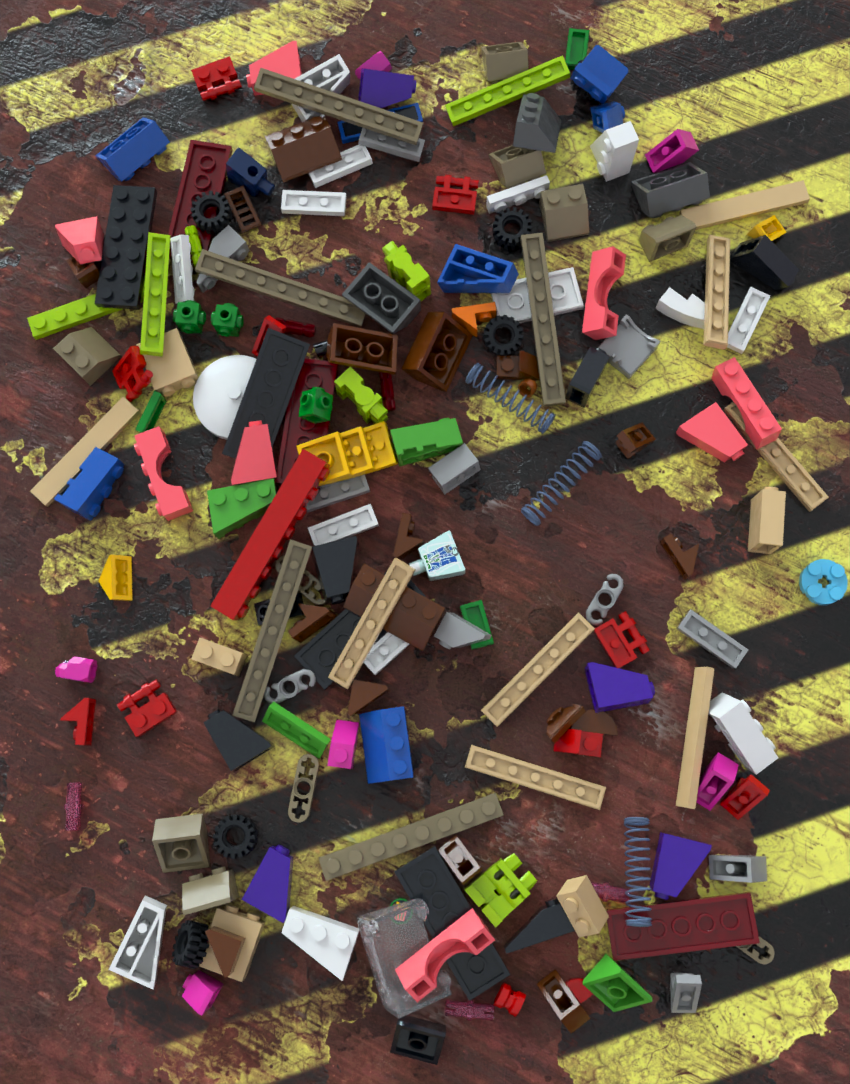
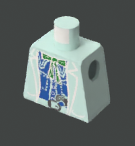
(439, 558)

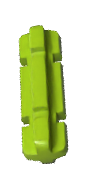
(195, 243)

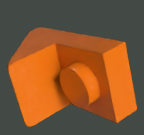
(468, 315)

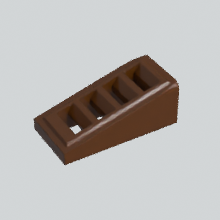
(235, 194)

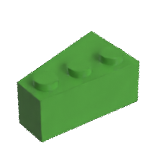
(425, 440)
(239, 504)

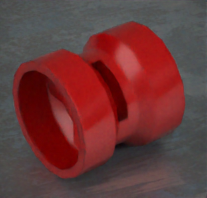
(509, 999)

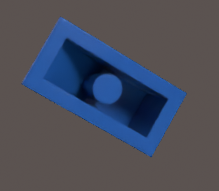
(607, 116)

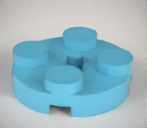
(832, 572)

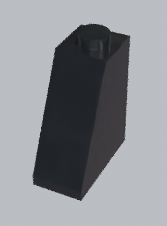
(765, 262)
(587, 376)
(334, 568)
(235, 739)

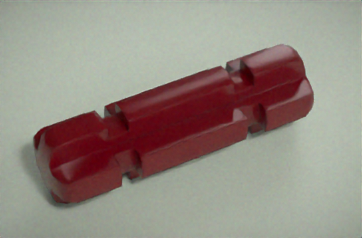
(298, 327)
(387, 391)

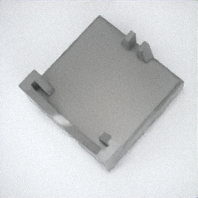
(629, 347)

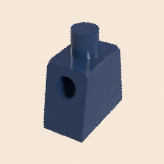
(247, 172)

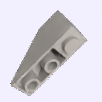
(227, 244)

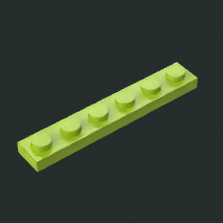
(507, 90)
(155, 295)
(69, 316)

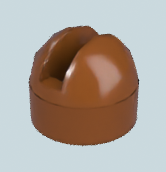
(525, 384)

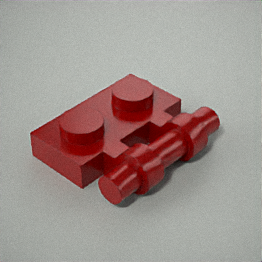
(215, 74)
(452, 199)
(131, 369)
(615, 643)
(152, 713)

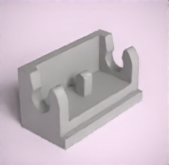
(454, 468)

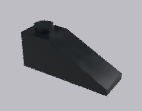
(545, 924)

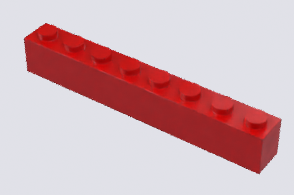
(270, 535)

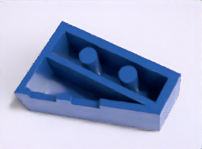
(476, 273)
(92, 484)

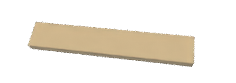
(747, 205)
(717, 292)
(99, 436)
(785, 465)
(371, 623)
(538, 669)
(695, 737)
(535, 777)

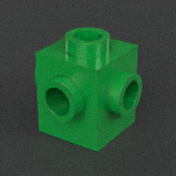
(189, 317)
(227, 320)
(315, 405)

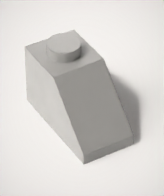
(458, 632)
(738, 868)

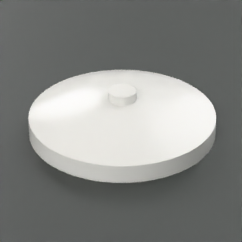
(221, 391)

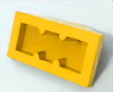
(770, 227)
(117, 578)

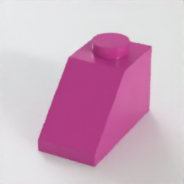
(672, 151)
(343, 744)
(716, 780)
(201, 991)

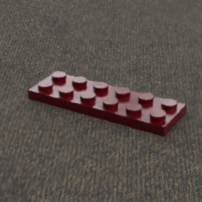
(202, 172)
(298, 430)
(684, 926)

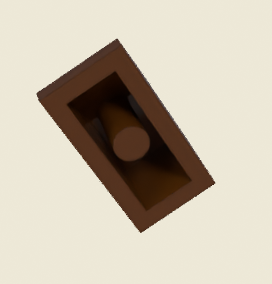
(563, 1001)

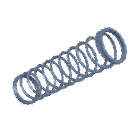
(473, 374)
(531, 516)
(640, 921)

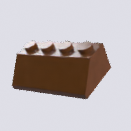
(411, 619)

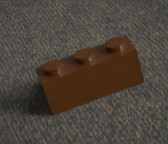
(303, 148)
(362, 348)
(437, 351)

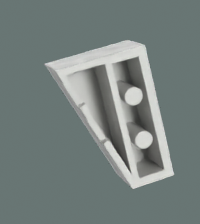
(330, 75)
(615, 150)
(742, 732)
(322, 938)
(141, 946)

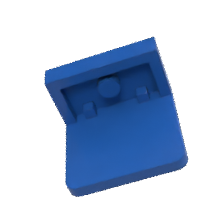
(599, 74)

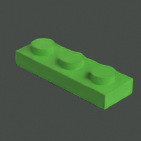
(296, 730)

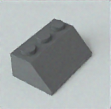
(536, 124)
(671, 189)
(383, 299)

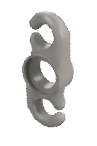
(612, 592)
(296, 679)

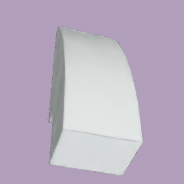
(684, 311)

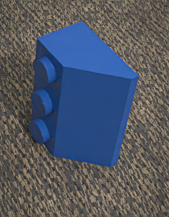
(133, 149)
(386, 745)

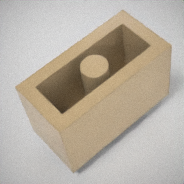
(219, 657)
(582, 906)

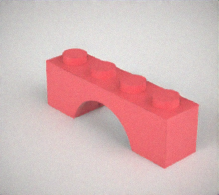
(605, 268)
(757, 417)
(154, 449)
(421, 970)

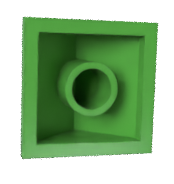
(615, 986)

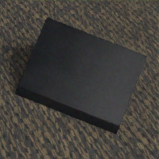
(418, 1039)

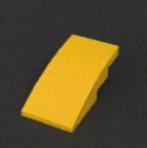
(353, 451)

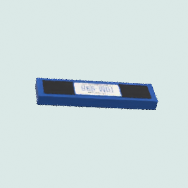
(351, 132)

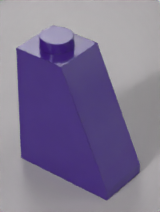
(385, 88)
(617, 688)
(675, 864)
(272, 884)

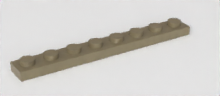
(338, 106)
(279, 288)
(543, 319)
(272, 631)
(410, 836)

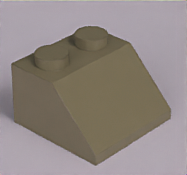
(504, 61)
(517, 165)
(564, 212)
(666, 237)
(87, 354)
(181, 843)
(209, 891)

